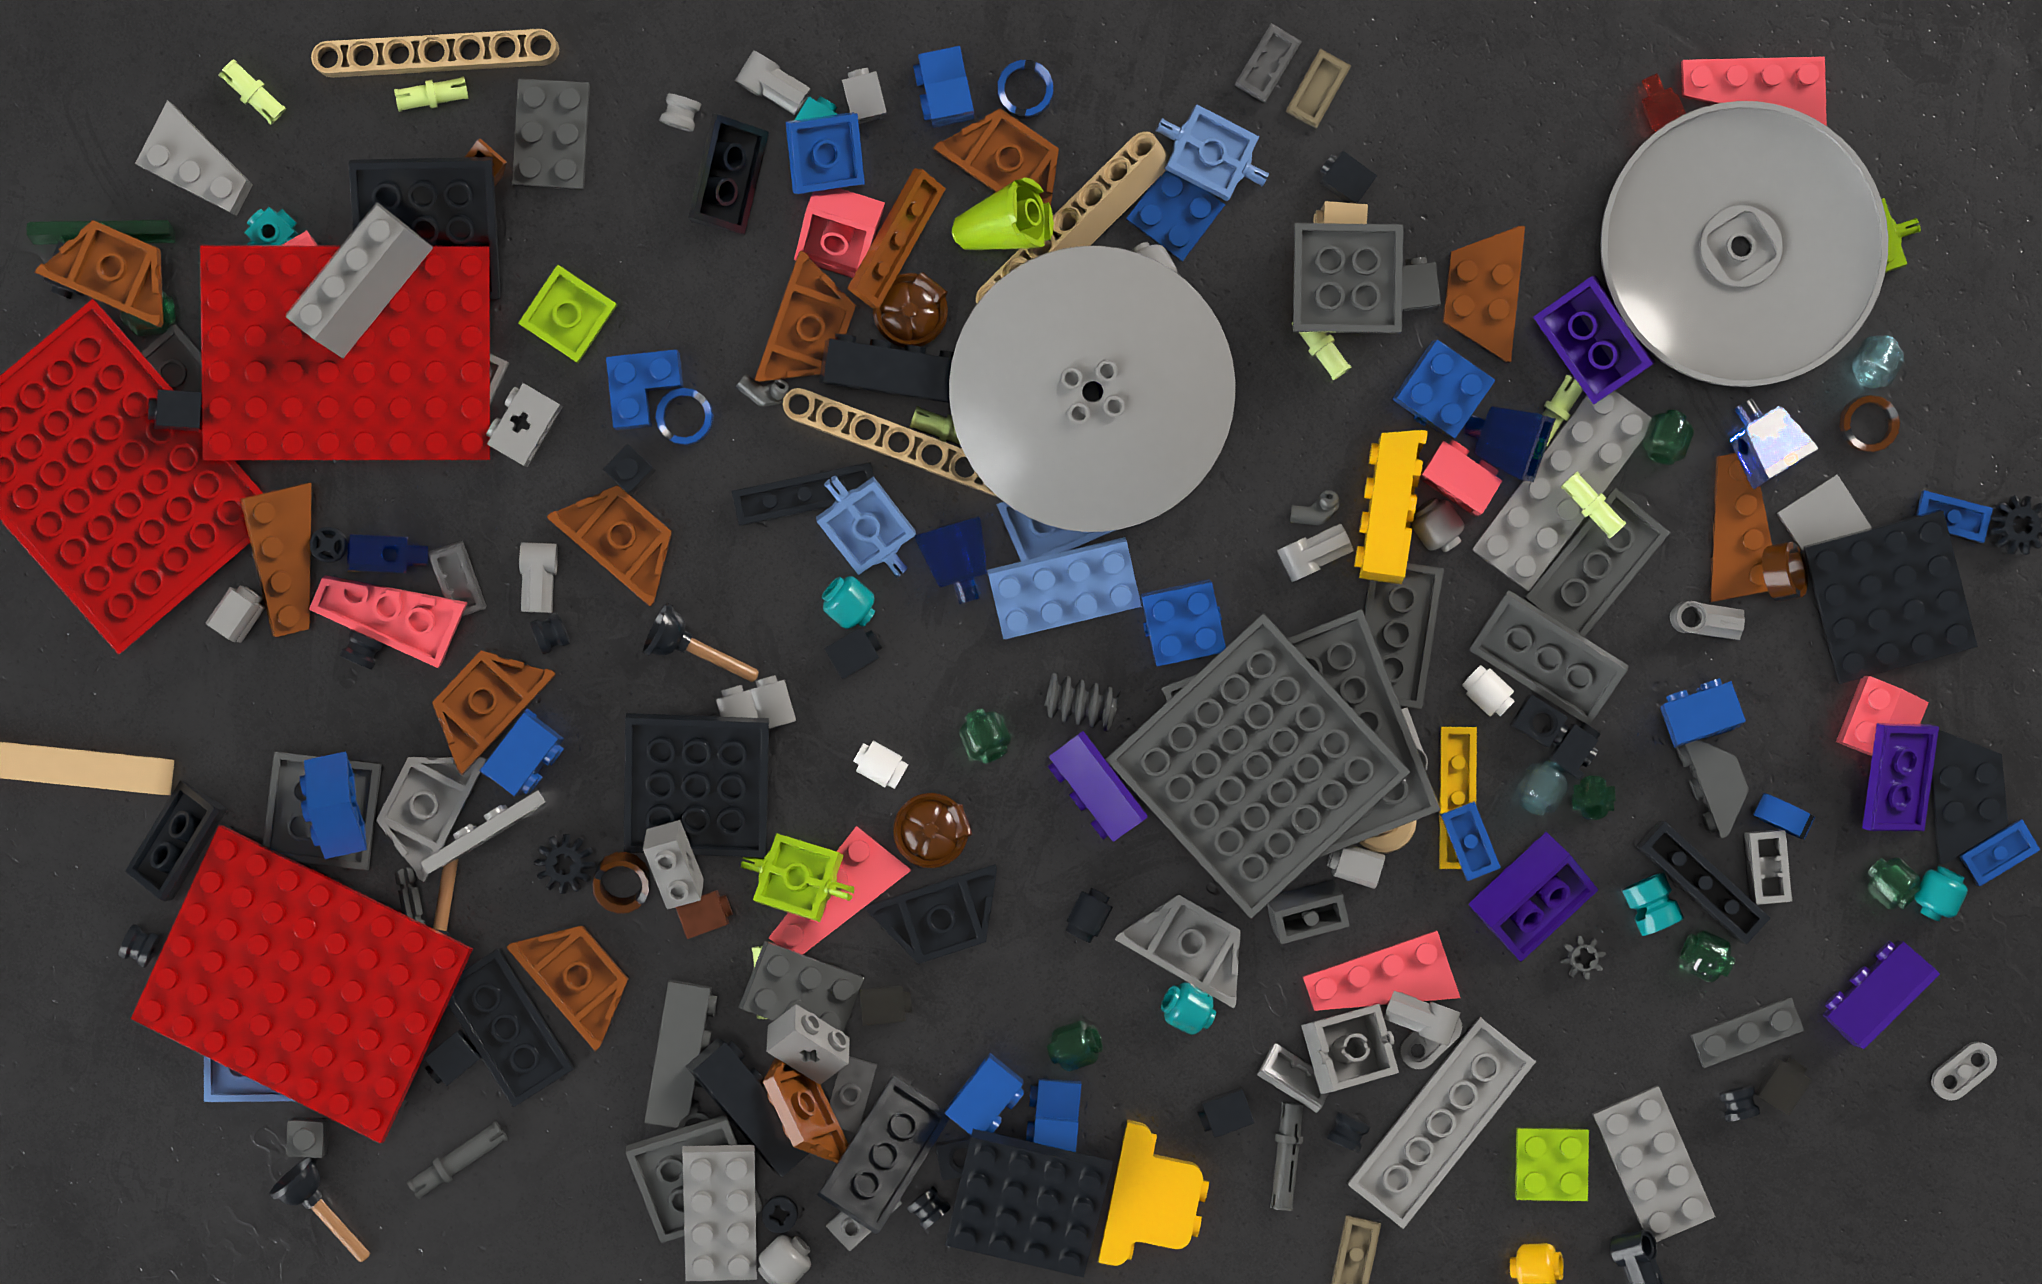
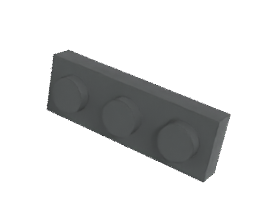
(1747, 1032)

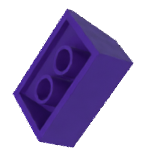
(1593, 339)
(1096, 787)
(1533, 896)
(1879, 993)

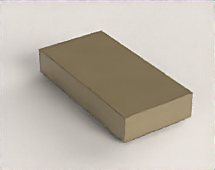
(1318, 88)

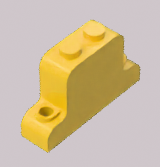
(1150, 1199)

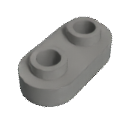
(1432, 1049)
(1963, 1071)

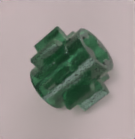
(1593, 797)

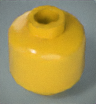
(1537, 1264)

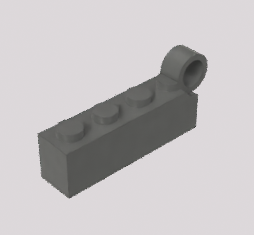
(679, 1042)

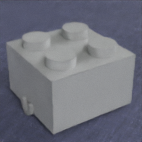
(1350, 1049)

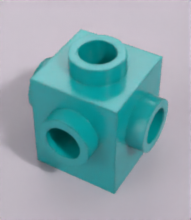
(261, 222)

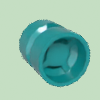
(1653, 904)

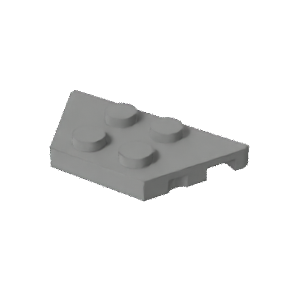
(426, 806)
(473, 836)
(1189, 945)

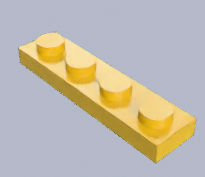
(1457, 782)

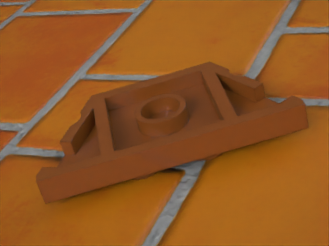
(1002, 151)
(112, 270)
(1485, 291)
(808, 315)
(619, 537)
(484, 703)
(575, 977)
(804, 1112)

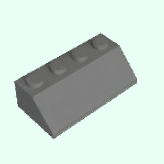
(359, 281)

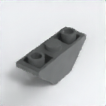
(1717, 782)

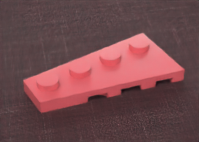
(1780, 81)
(399, 618)
(866, 868)
(1410, 967)

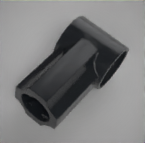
(1637, 1254)

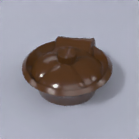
(912, 310)
(931, 830)

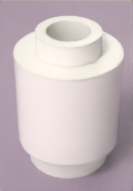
(1488, 691)
(880, 764)

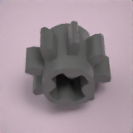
(1575, 951)

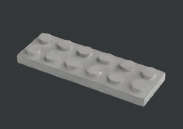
(1540, 512)
(1441, 1122)

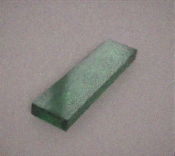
(144, 230)

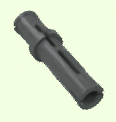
(455, 1161)
(1286, 1163)

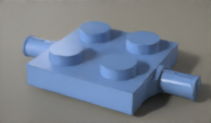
(1211, 152)
(866, 526)

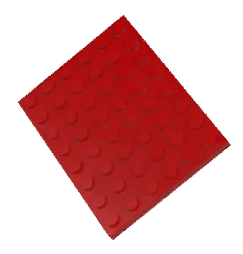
(401, 393)
(99, 495)
(301, 984)

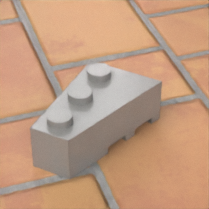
(190, 161)

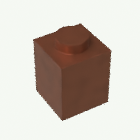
(705, 914)

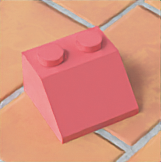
(839, 229)
(1461, 478)
(1874, 704)

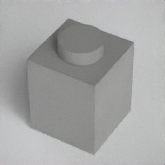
(864, 95)

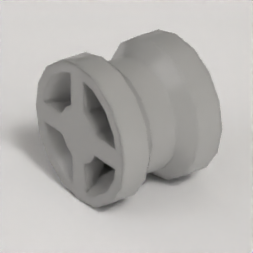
(680, 112)

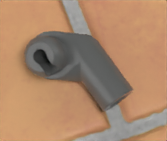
(764, 394)
(1318, 512)

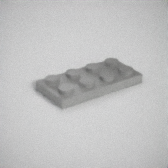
(1653, 1164)
(719, 1212)

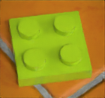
(567, 313)
(1552, 1164)

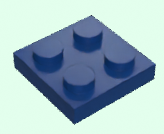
(825, 153)
(1175, 214)

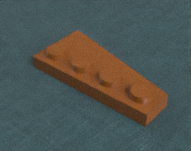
(1738, 533)
(280, 544)

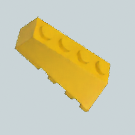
(1390, 506)

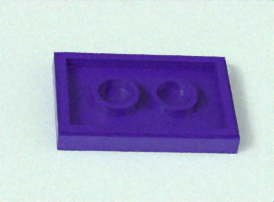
(1900, 777)

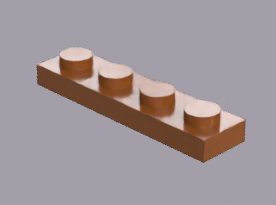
(896, 238)

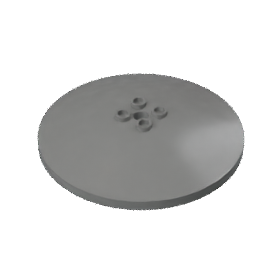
(1810, 229)
(1080, 321)

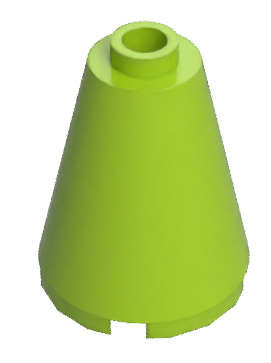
(1006, 219)

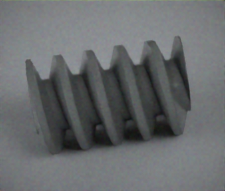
(1081, 702)

